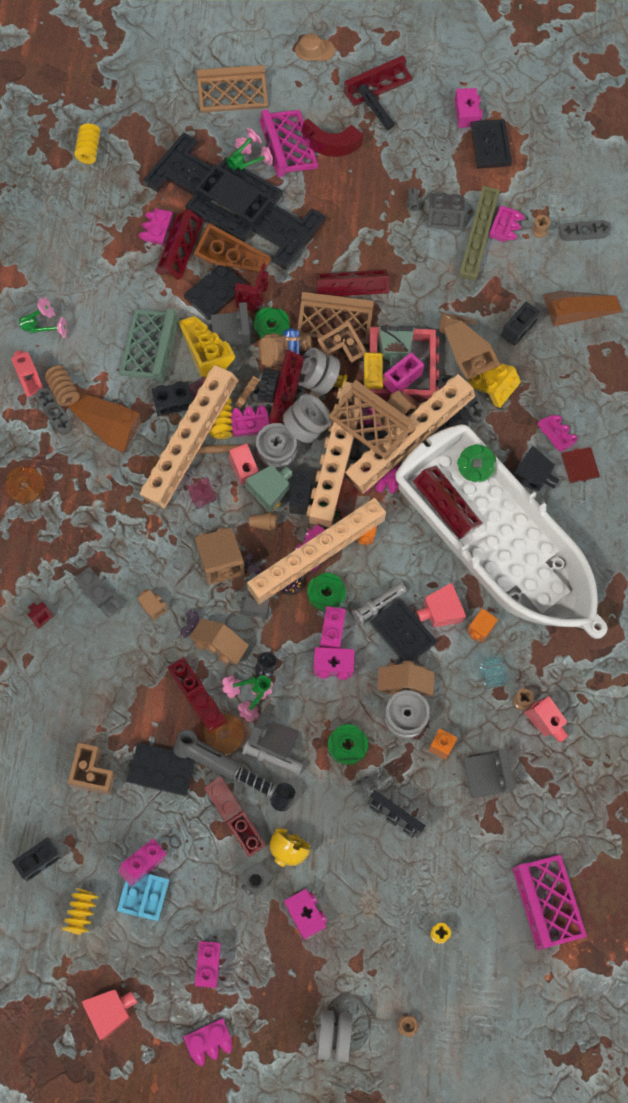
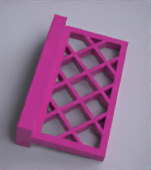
(276, 143)
(532, 902)

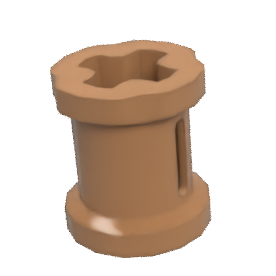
(541, 224)
(525, 704)

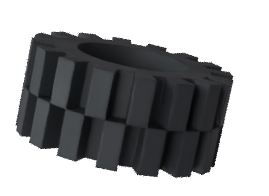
(268, 385)

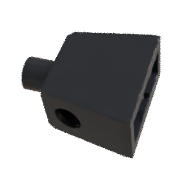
(536, 471)

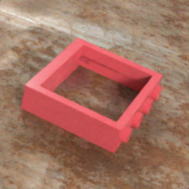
(418, 335)

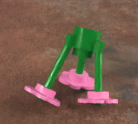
(243, 146)
(30, 321)
(260, 686)

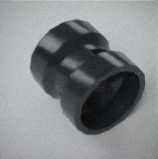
(266, 664)

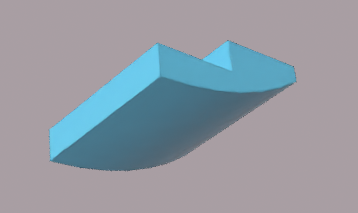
(144, 897)

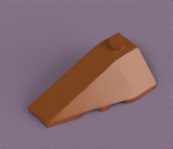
(225, 250)
(572, 307)
(108, 420)

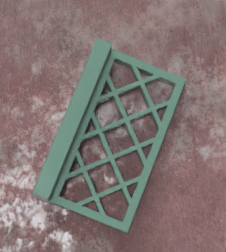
(164, 343)

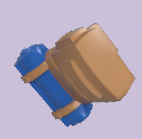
(273, 347)

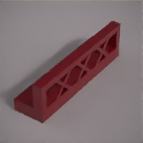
(374, 78)
(174, 242)
(353, 283)
(286, 386)
(446, 502)

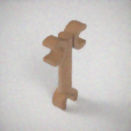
(247, 391)

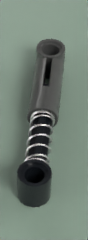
(189, 746)

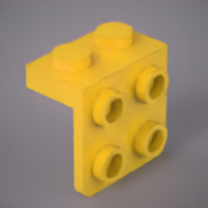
(497, 382)

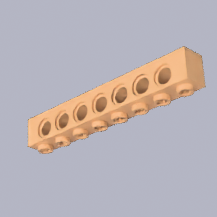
(435, 419)
(189, 446)
(325, 515)
(316, 551)

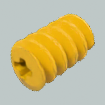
(87, 143)
(222, 425)
(80, 912)

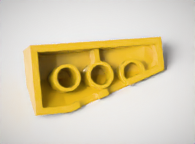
(205, 346)

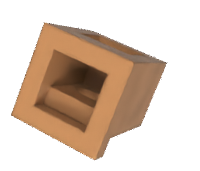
(152, 604)

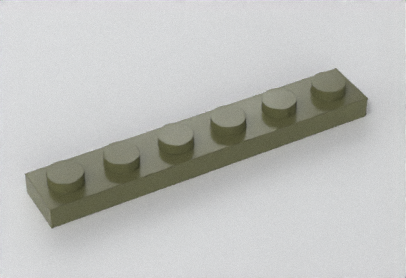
(479, 233)

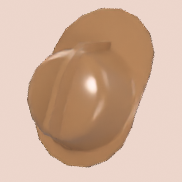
(314, 48)
(447, 319)

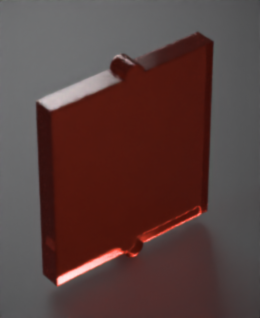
(580, 465)
(347, 498)

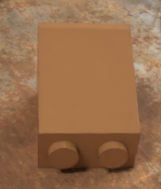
(470, 350)
(220, 555)

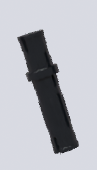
(373, 103)

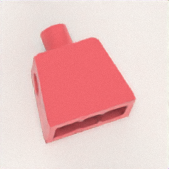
(24, 366)
(241, 460)
(442, 607)
(547, 718)
(108, 1011)

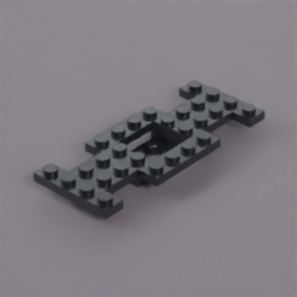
(239, 192)

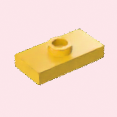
(373, 370)

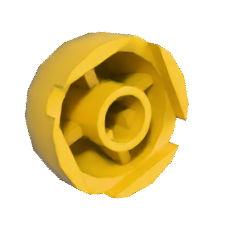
(288, 849)

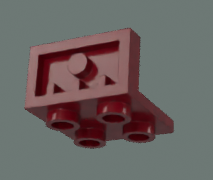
(252, 295)

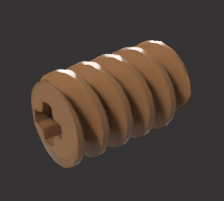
(61, 386)

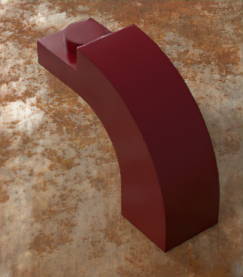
(332, 144)

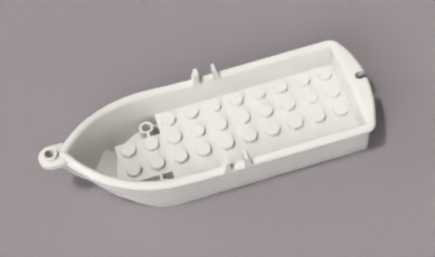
(518, 548)

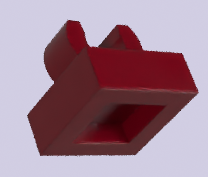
(39, 614)

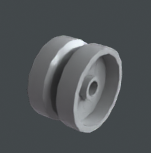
(319, 371)
(307, 418)
(276, 446)
(396, 709)
(334, 1036)

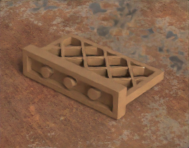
(234, 75)
(339, 304)
(378, 405)

